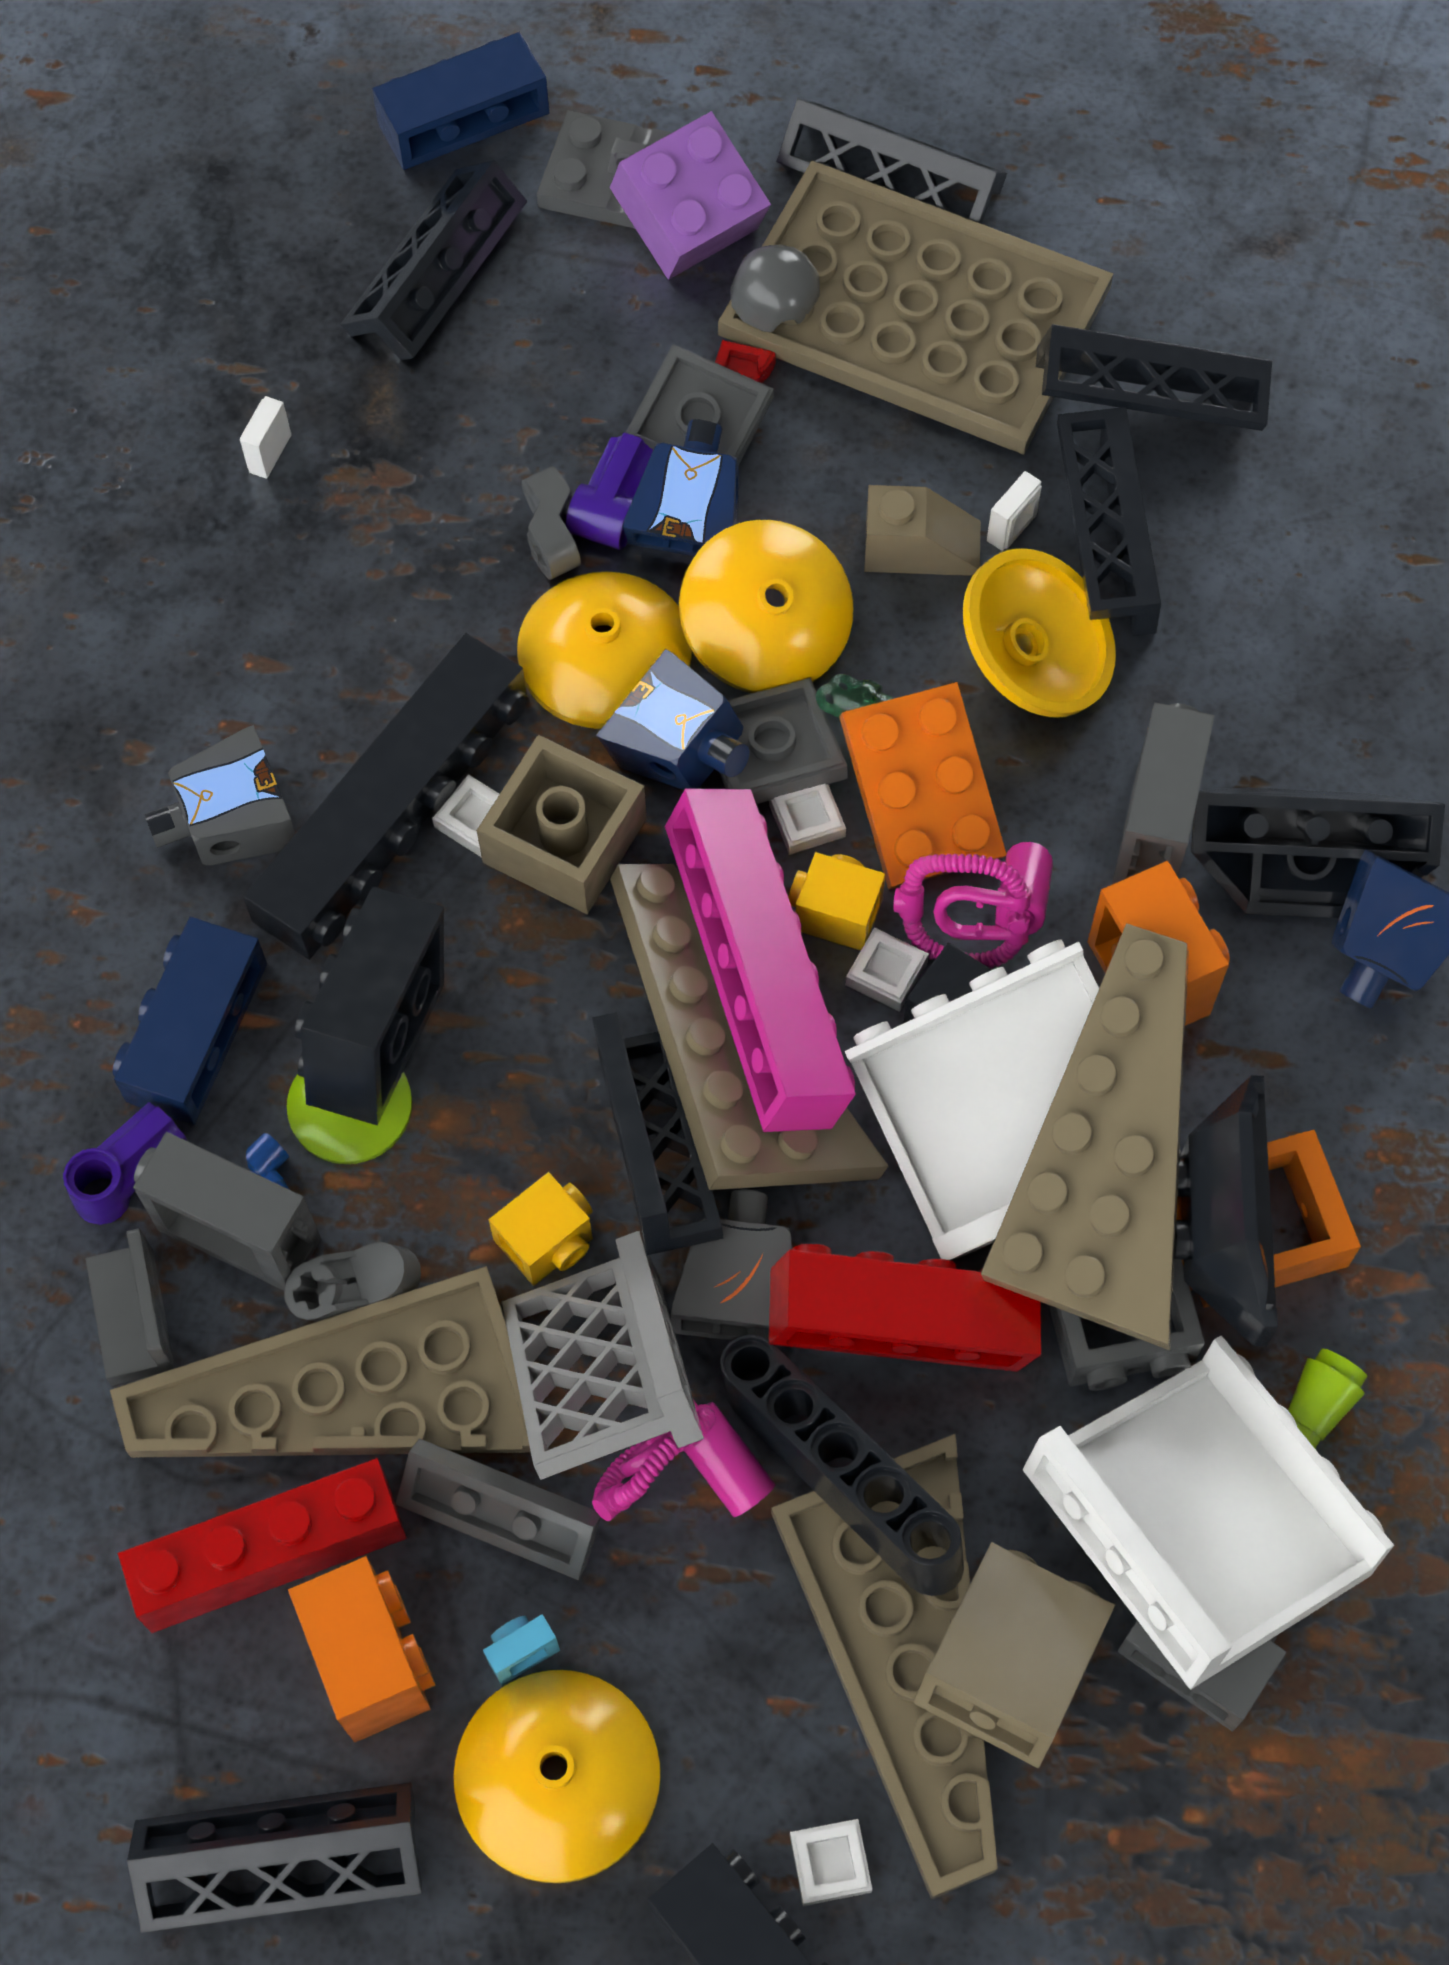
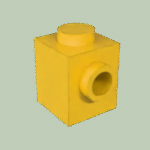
(837, 899)
(544, 1228)

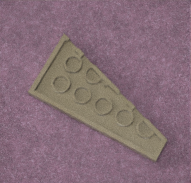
(705, 1058)
(1102, 1180)
(347, 1385)
(881, 1648)

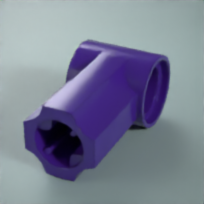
(602, 505)
(116, 1161)

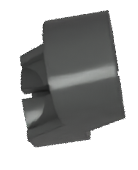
(548, 535)
(322, 1285)

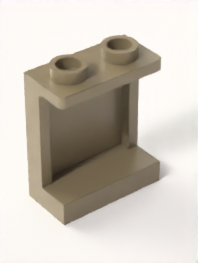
(1014, 1654)

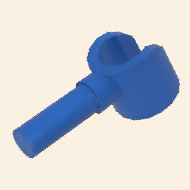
(266, 1157)

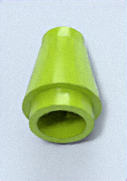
(1325, 1394)

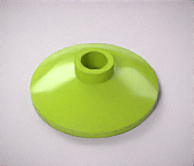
(344, 1138)

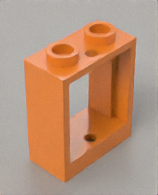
(1320, 1207)

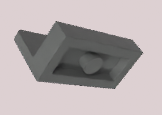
(130, 1312)

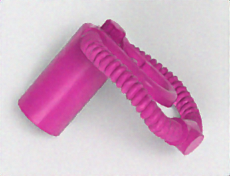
(1018, 902)
(719, 1458)

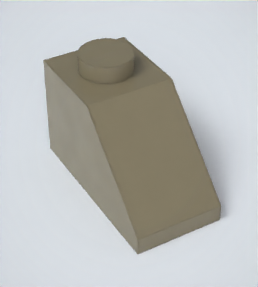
(919, 533)

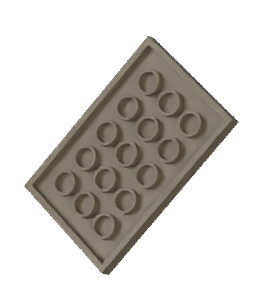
(924, 306)

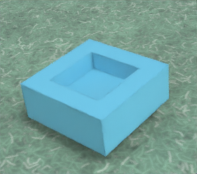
(520, 1647)

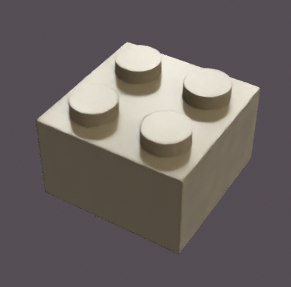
(562, 824)

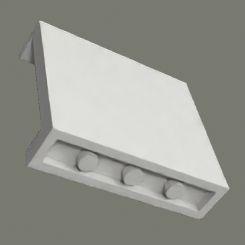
(972, 1087)
(1208, 1513)

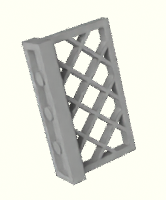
(643, 1342)

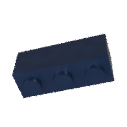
(461, 100)
(190, 1019)

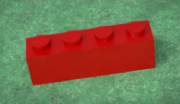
(899, 1310)
(261, 1546)

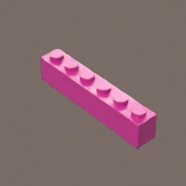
(759, 961)

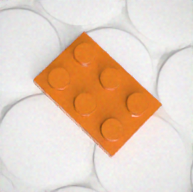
(921, 780)

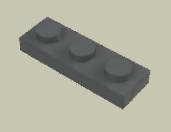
(498, 1508)

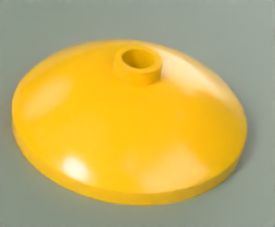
(736, 628)
(1035, 633)
(590, 673)
(568, 1824)

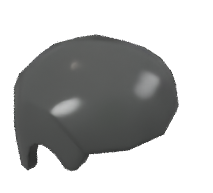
(774, 287)

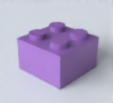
(689, 195)

